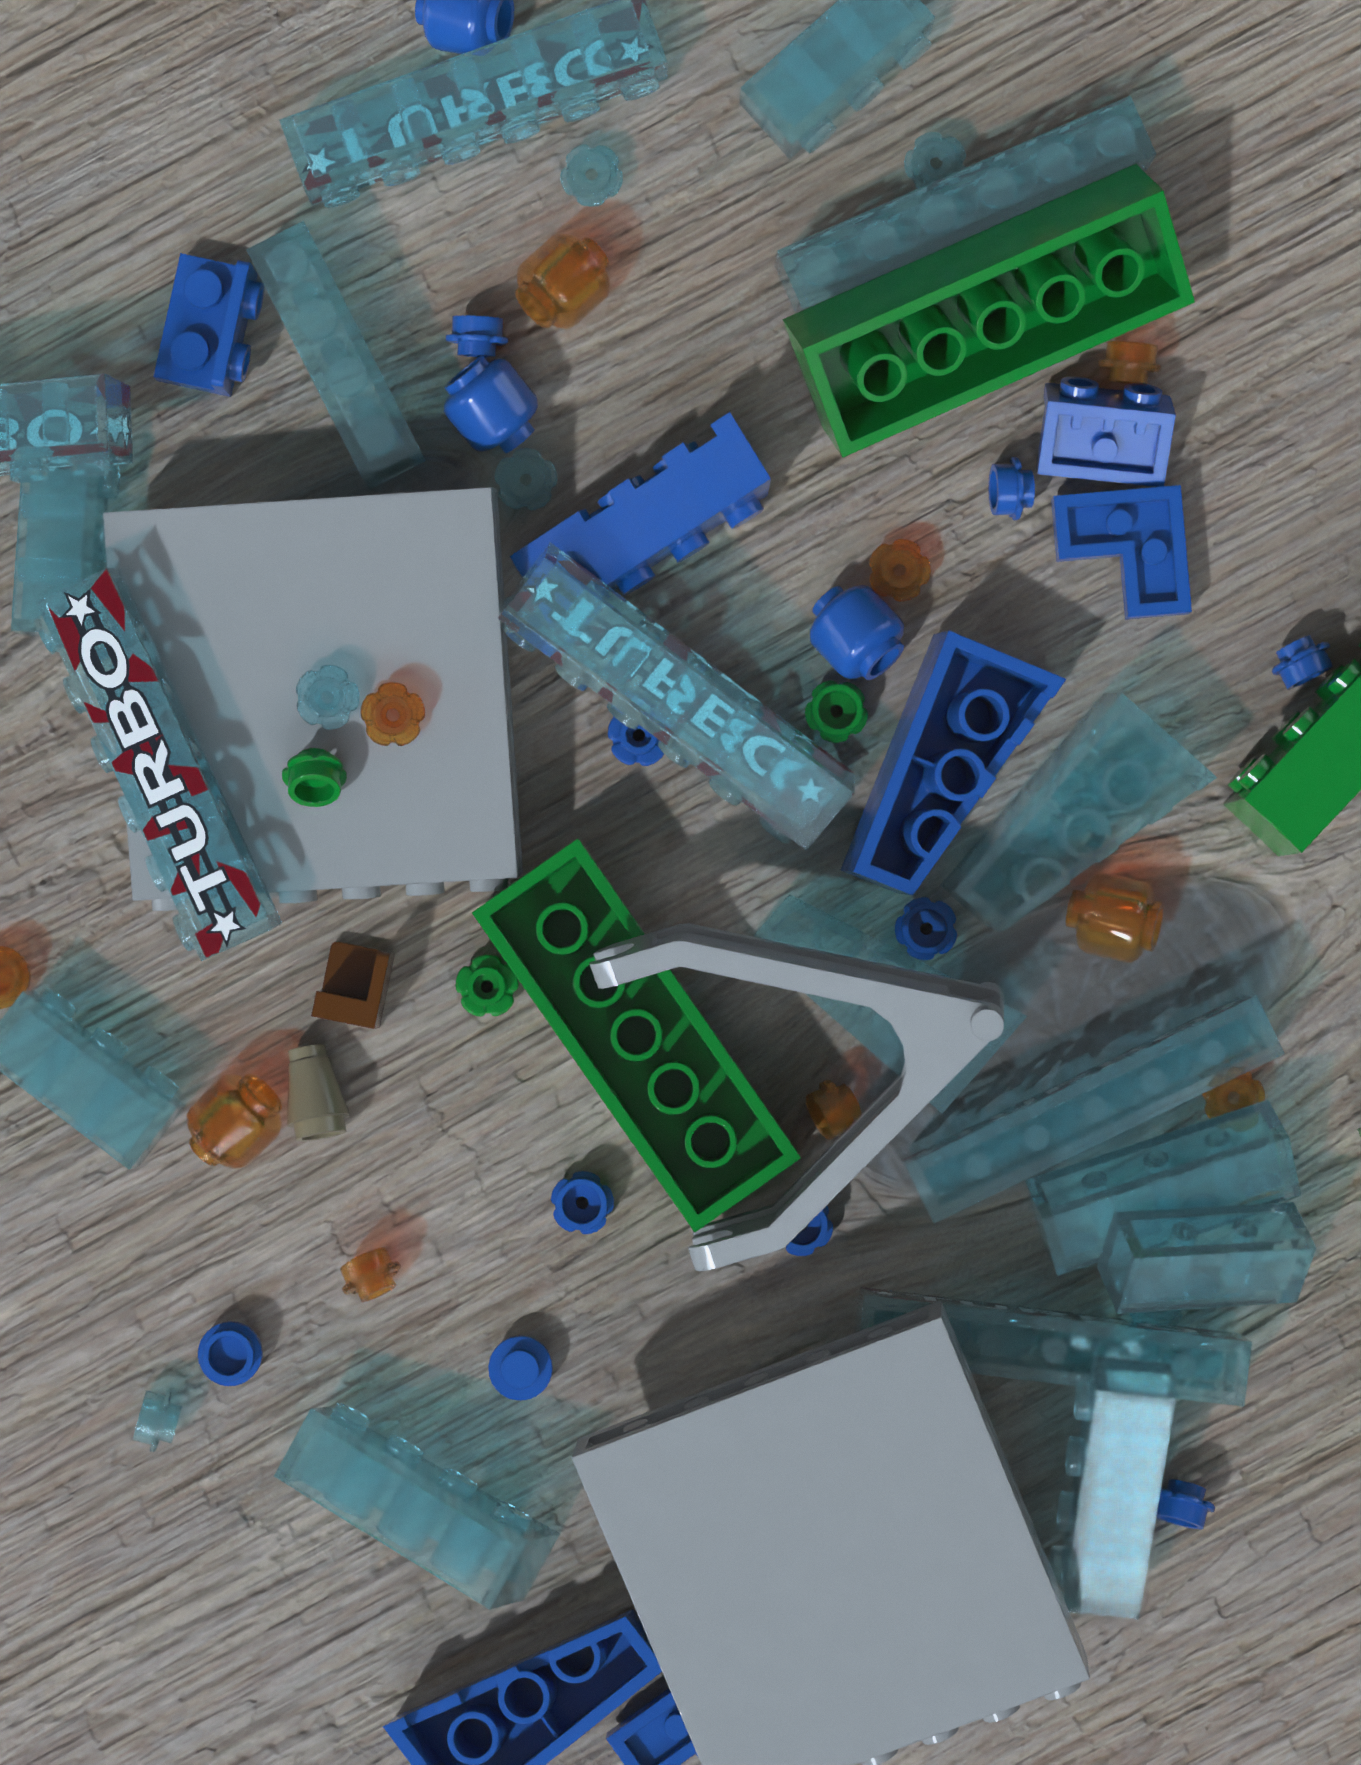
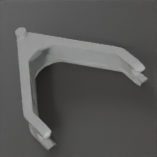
(934, 1016)

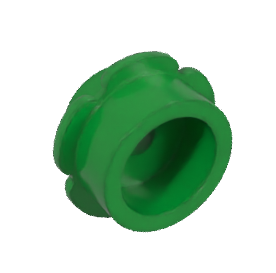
(851, 701)
(314, 777)
(469, 985)

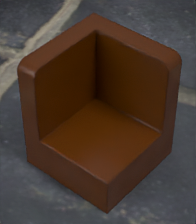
(354, 985)

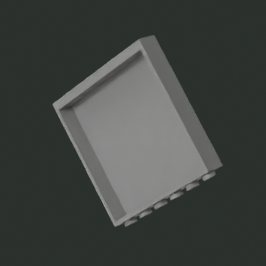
(389, 595)
(834, 1553)

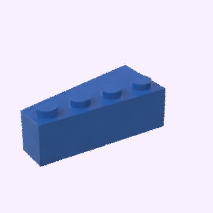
(664, 514)
(944, 756)
(532, 1705)

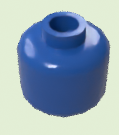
(464, 24)
(490, 405)
(856, 632)

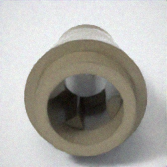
(314, 1095)

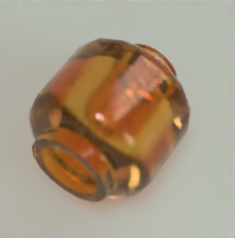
(563, 281)
(1115, 917)
(234, 1121)

